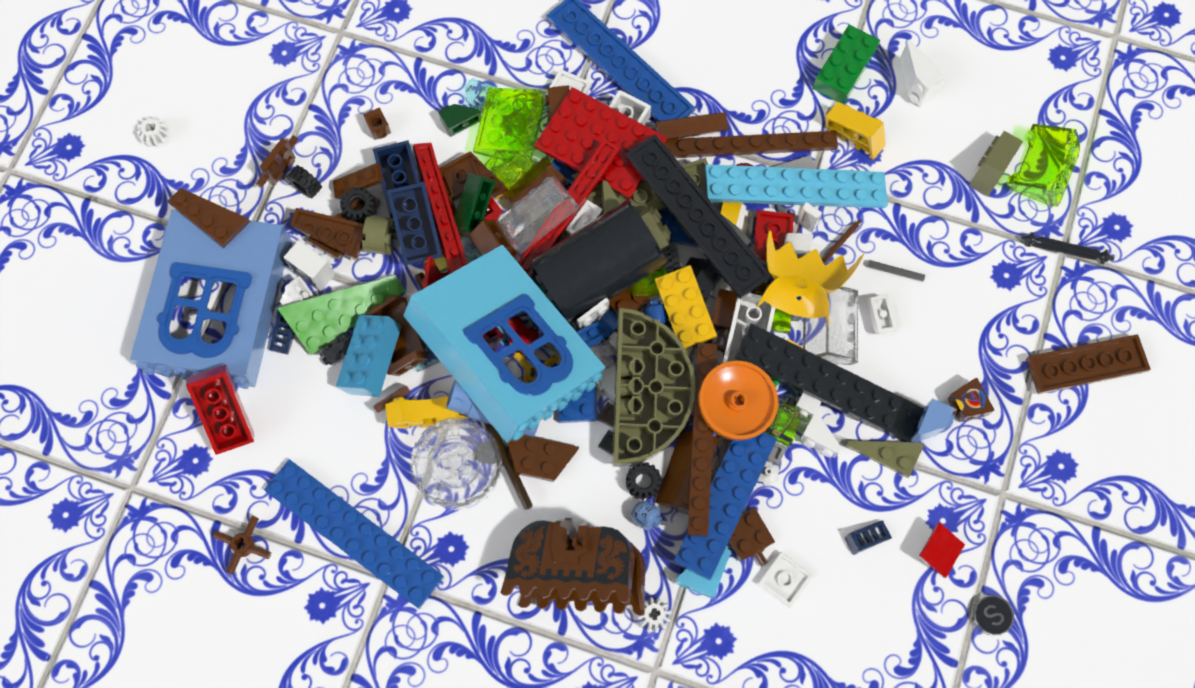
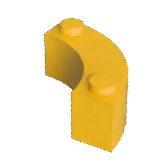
(427, 412)

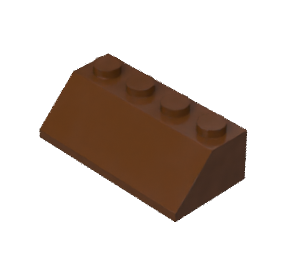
(676, 482)

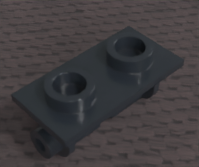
(331, 351)

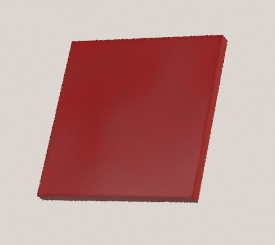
(941, 550)

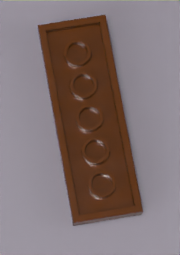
(1088, 364)

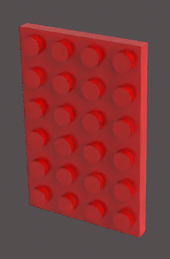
(582, 126)

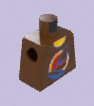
(970, 402)

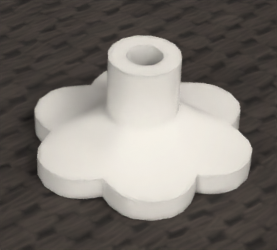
(769, 478)

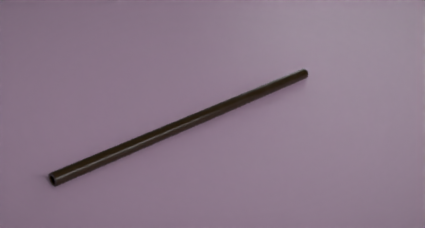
(506, 460)

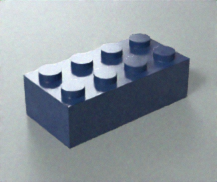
(397, 167)
(414, 223)

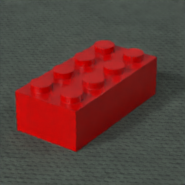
(220, 409)

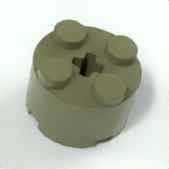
(379, 234)

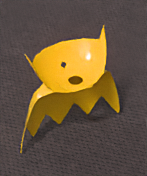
(803, 278)

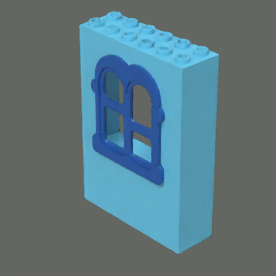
(475, 300)

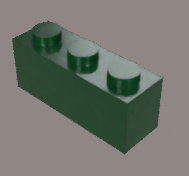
(473, 202)

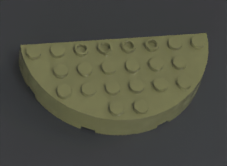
(650, 382)

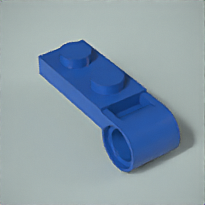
(599, 330)

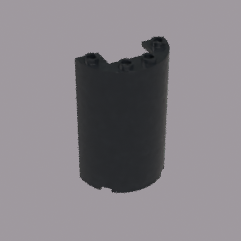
(598, 261)

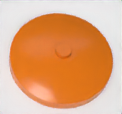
(738, 400)

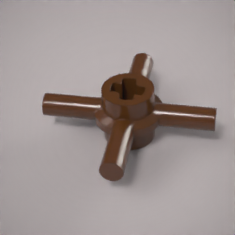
(239, 552)

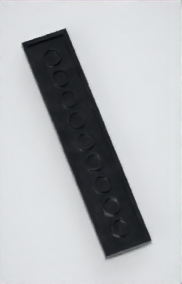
(698, 216)
(830, 383)

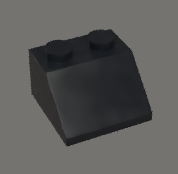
(705, 274)

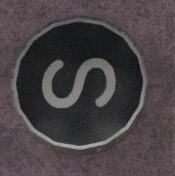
(993, 615)

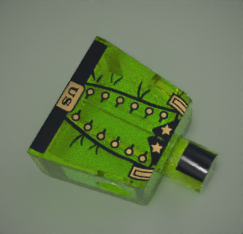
(785, 423)

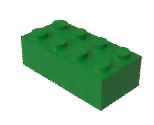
(846, 64)

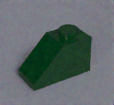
(458, 118)

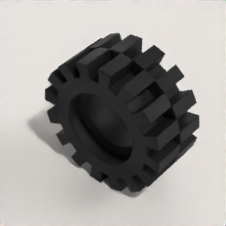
(304, 181)
(352, 196)
(672, 257)
(640, 492)

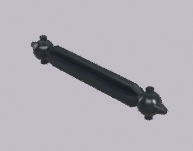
(1068, 248)

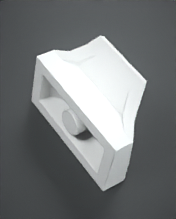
(296, 291)
(883, 315)

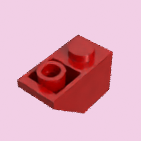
(526, 334)

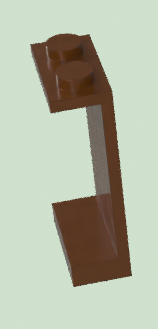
(409, 347)

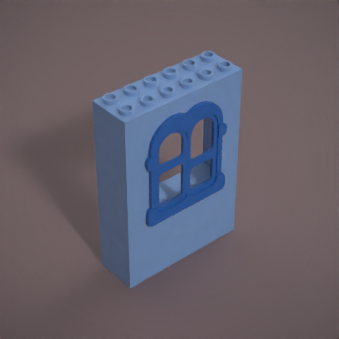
(251, 262)

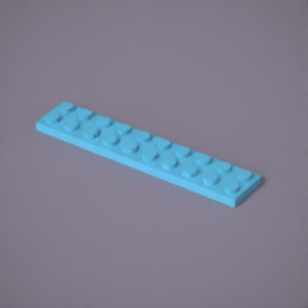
(795, 186)

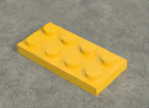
(686, 307)

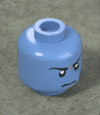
(646, 515)

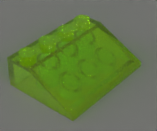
(509, 122)

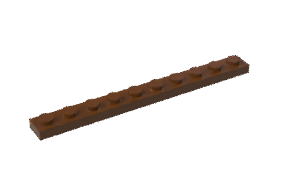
(753, 144)
(701, 450)

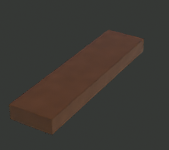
(693, 126)

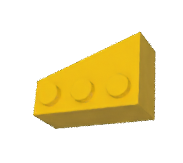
(857, 127)

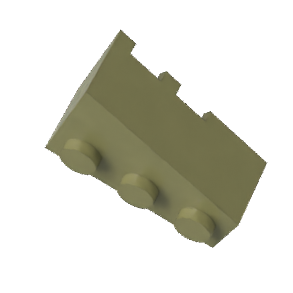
(996, 162)

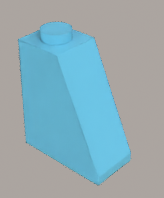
(700, 584)

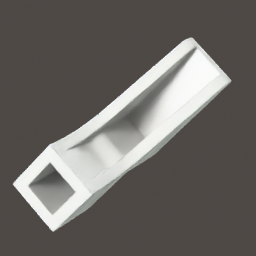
(817, 432)

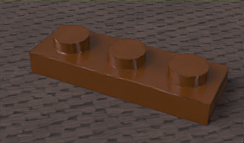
(362, 178)

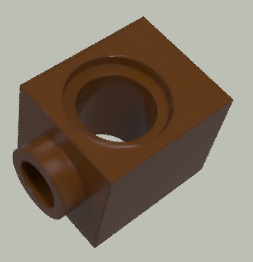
(376, 117)

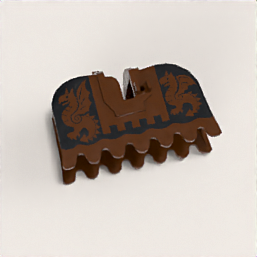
(582, 567)

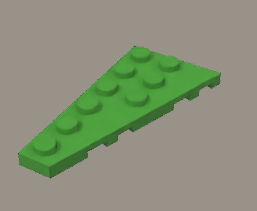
(331, 314)

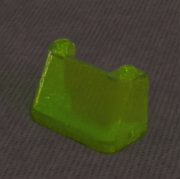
(1046, 164)

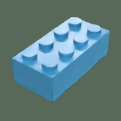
(368, 355)

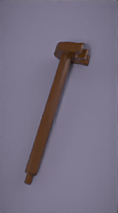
(841, 241)

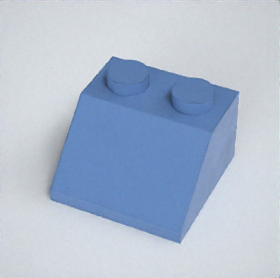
(934, 420)

